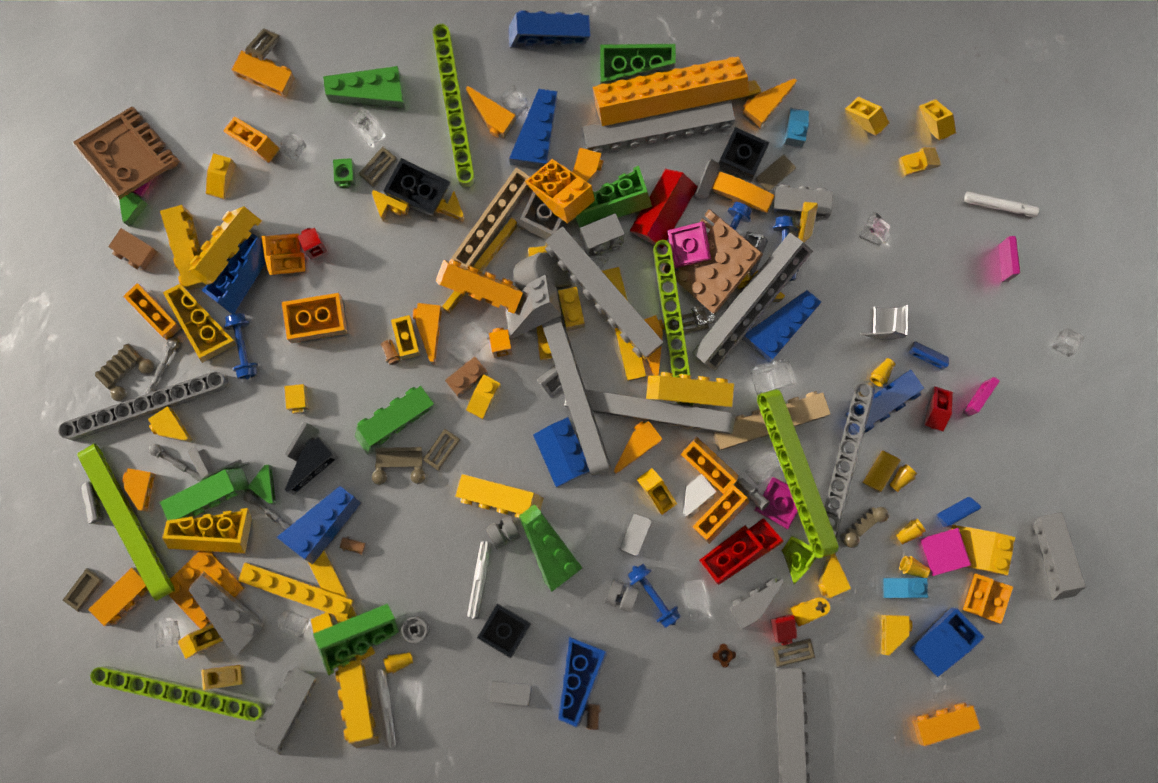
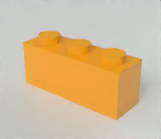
(263, 73)
(152, 311)
(710, 465)
(721, 514)
(119, 598)
(946, 724)

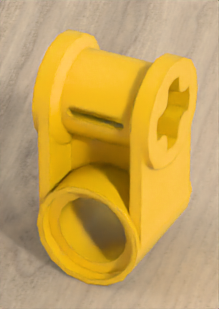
(807, 612)

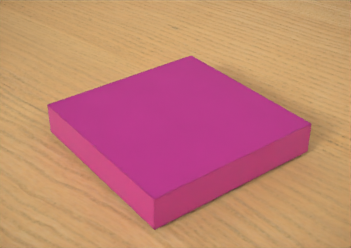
(689, 244)
(1009, 258)
(981, 396)
(781, 505)
(945, 551)

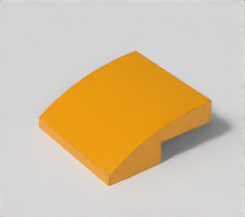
(283, 254)
(987, 598)

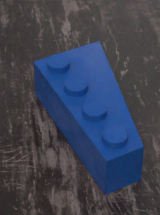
(548, 28)
(535, 137)
(238, 275)
(777, 329)
(891, 398)
(320, 525)
(580, 677)

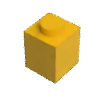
(296, 398)

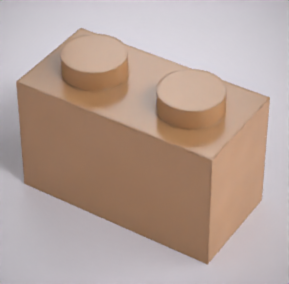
(132, 249)
(466, 377)

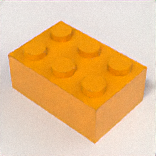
(314, 317)

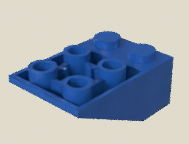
(946, 641)

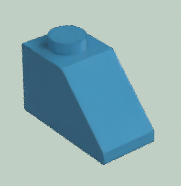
(797, 128)
(905, 587)

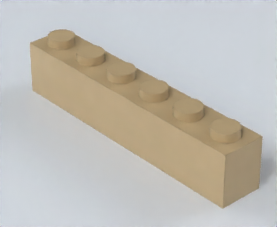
(492, 219)
(754, 427)

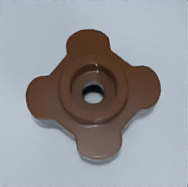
(724, 660)

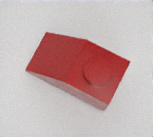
(312, 243)
(939, 409)
(784, 629)

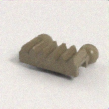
(118, 367)
(398, 457)
(875, 515)

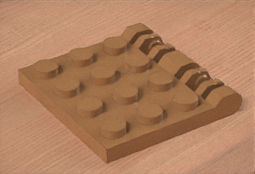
(125, 154)
(730, 262)

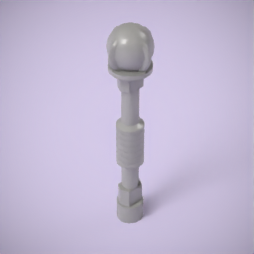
(172, 344)
(158, 451)
(252, 498)

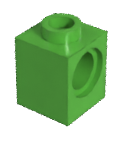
(341, 165)

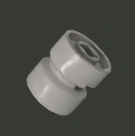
(503, 532)
(627, 600)
(415, 629)

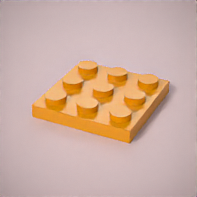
(202, 562)

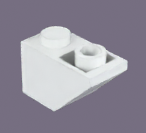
(696, 493)

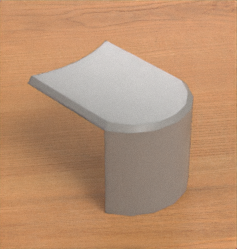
(538, 266)
(889, 323)
(204, 465)

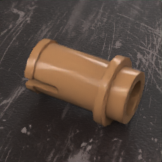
(390, 352)
(352, 545)
(593, 716)

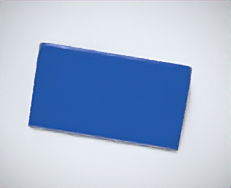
(929, 355)
(958, 511)

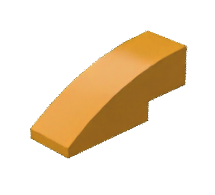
(742, 192)

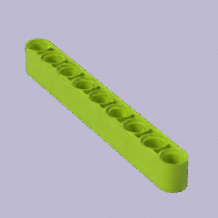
(450, 97)
(674, 315)
(797, 473)
(125, 522)
(168, 695)

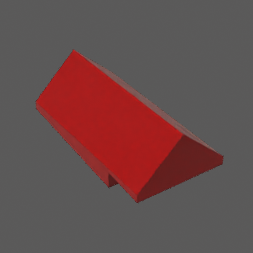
(668, 203)
(740, 550)

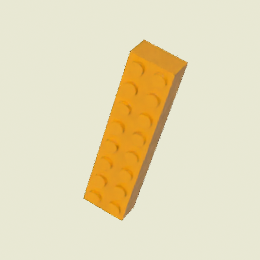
(671, 91)

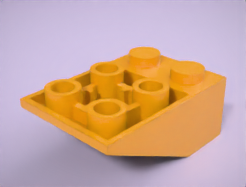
(561, 190)

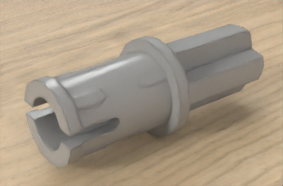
(752, 493)

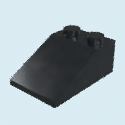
(416, 187)
(311, 462)

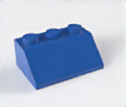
(562, 452)

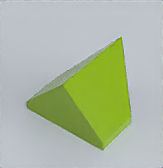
(798, 557)

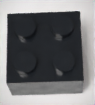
(743, 154)
(504, 630)

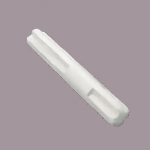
(1001, 204)
(479, 580)
(385, 708)

